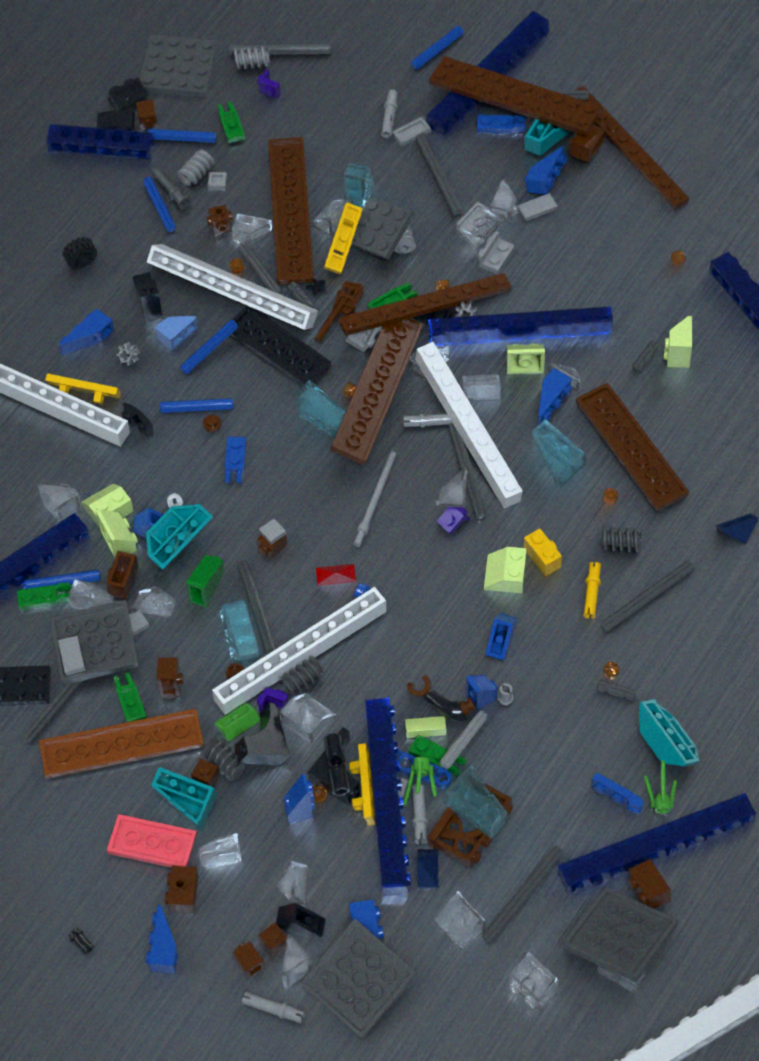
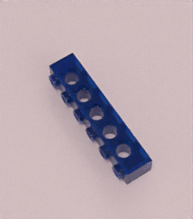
(100, 142)

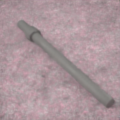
(363, 527)

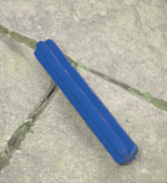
(436, 47)
(180, 135)
(159, 204)
(209, 346)
(196, 405)
(87, 576)

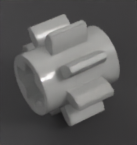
(467, 307)
(128, 353)

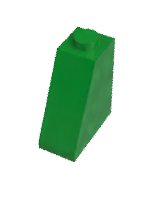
(205, 580)

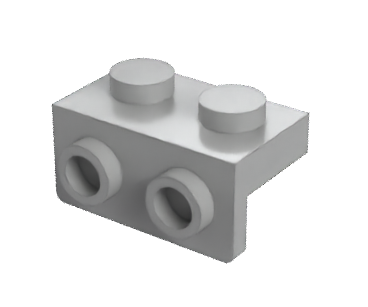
(363, 339)

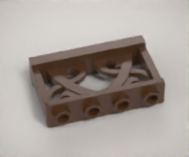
(443, 831)

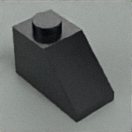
(300, 921)

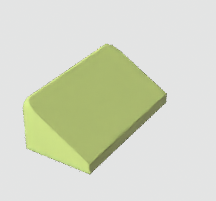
(425, 727)

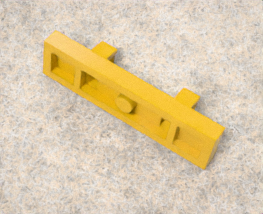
(343, 238)
(98, 390)
(363, 767)

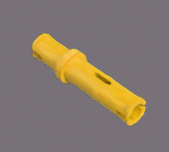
(593, 582)

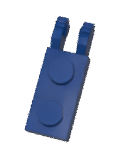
(501, 124)
(235, 458)
(617, 793)

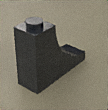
(148, 297)
(268, 745)
(320, 775)

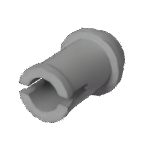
(505, 696)

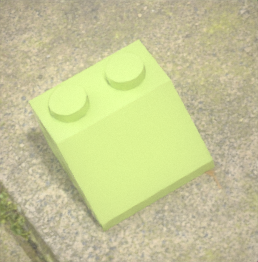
(679, 344)
(525, 358)
(109, 499)
(116, 532)
(506, 570)

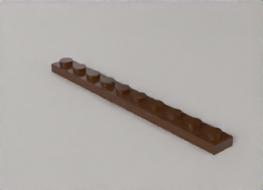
(638, 157)
(424, 304)

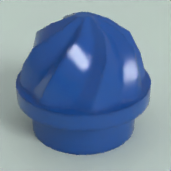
(361, 589)

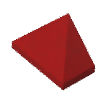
(335, 574)

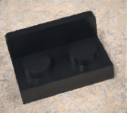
(127, 94)

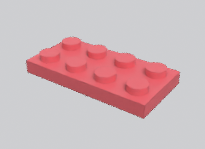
(151, 842)

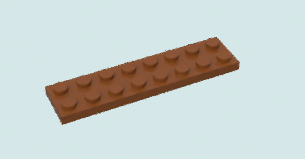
(121, 743)

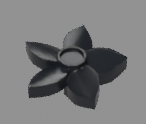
(317, 286)

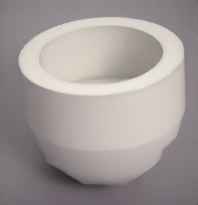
(170, 500)

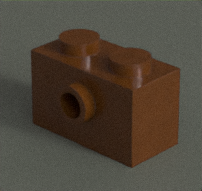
(584, 146)
(122, 575)
(169, 677)
(649, 885)
(182, 890)

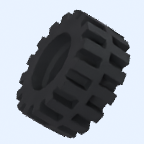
(79, 253)

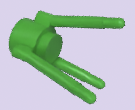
(420, 769)
(662, 803)

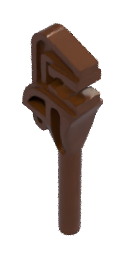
(343, 303)

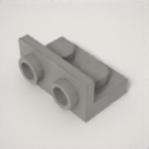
(495, 253)

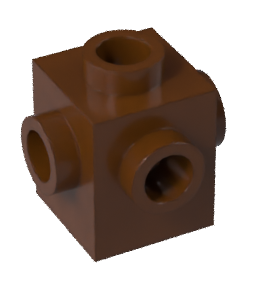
(219, 219)

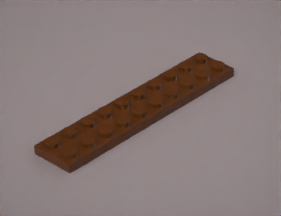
(515, 95)
(290, 211)
(376, 390)

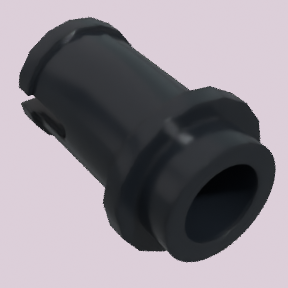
(77, 937)

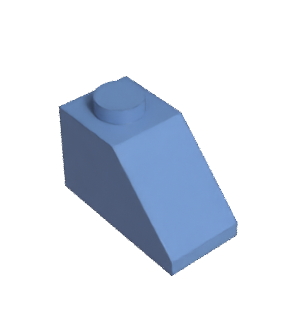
(175, 330)

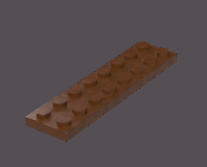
(632, 447)

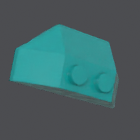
(175, 533)
(666, 735)

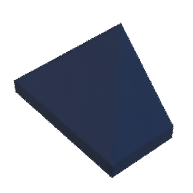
(740, 527)
(427, 868)

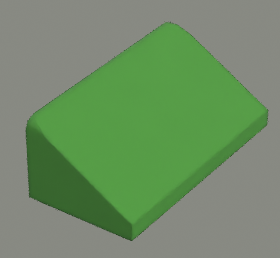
(237, 721)

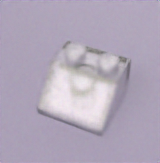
(59, 499)
(306, 717)
(533, 982)

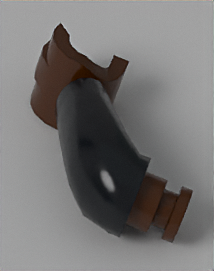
(449, 709)

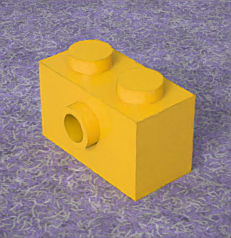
(543, 552)

